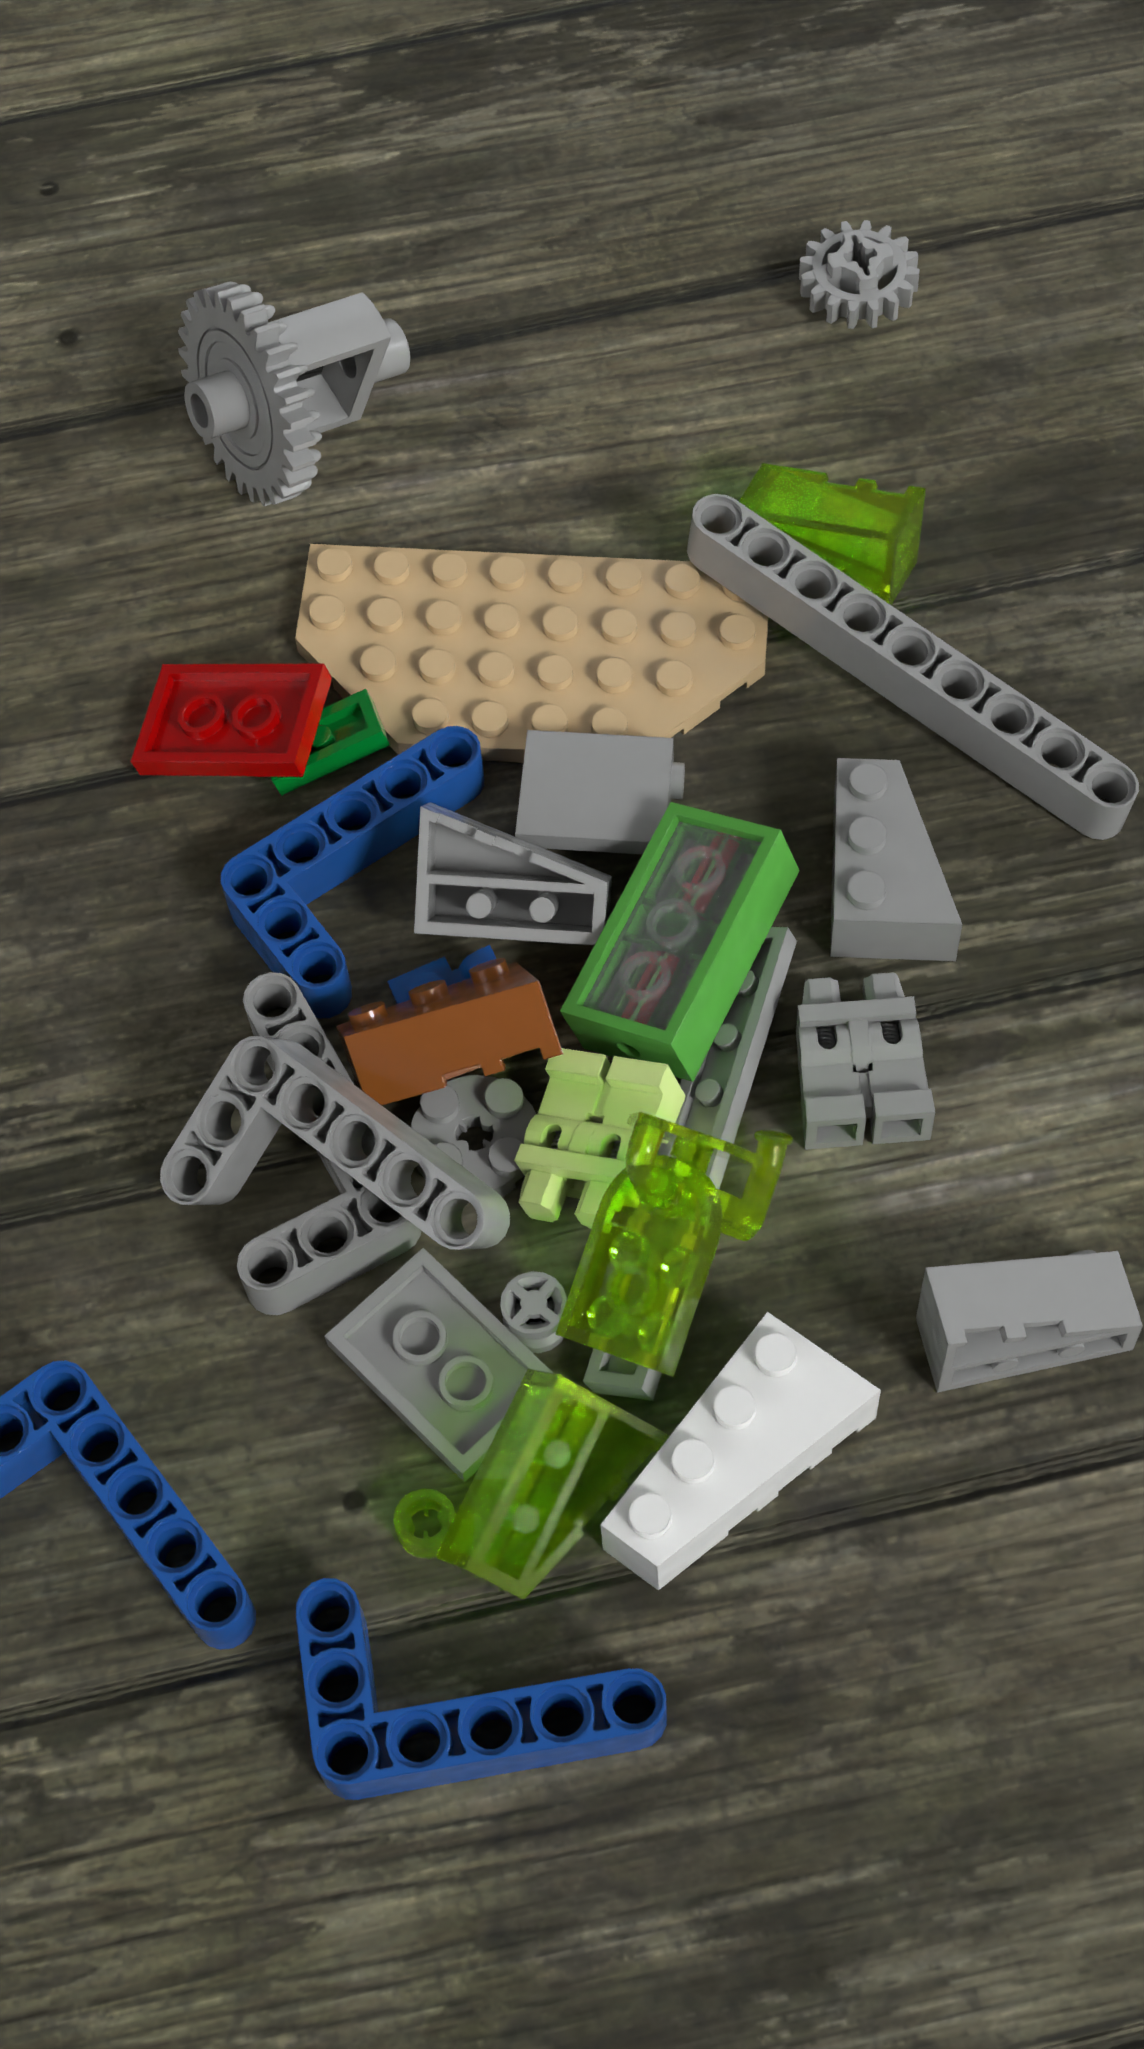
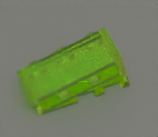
(853, 528)
(543, 1481)

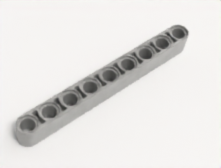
(827, 608)

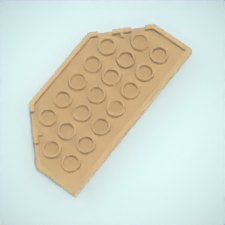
(526, 642)

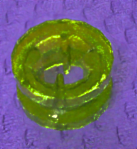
(423, 1500)

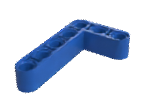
(339, 856)
(115, 1484)
(453, 1720)

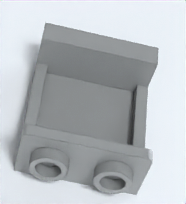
(596, 790)

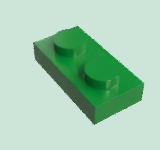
(344, 735)

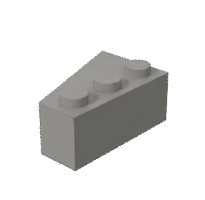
(885, 870)
(501, 886)
(1024, 1316)

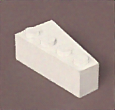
(746, 1438)

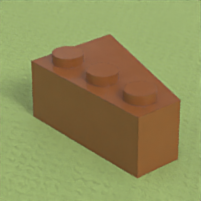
(448, 1032)

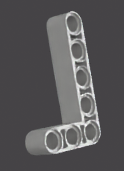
(335, 1134)
(345, 1216)

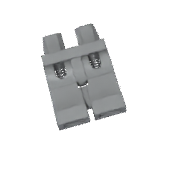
(861, 1064)

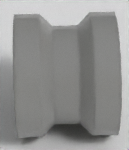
(534, 1297)

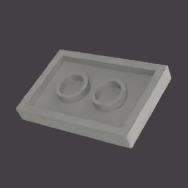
(436, 1360)

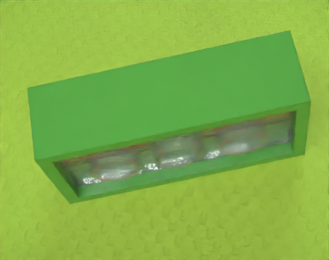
(681, 939)

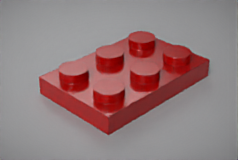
(232, 720)

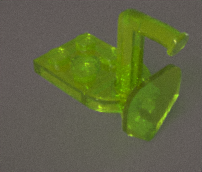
(660, 1238)

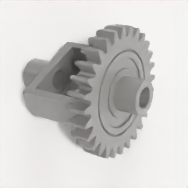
(246, 385)

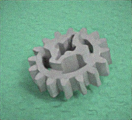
(859, 274)

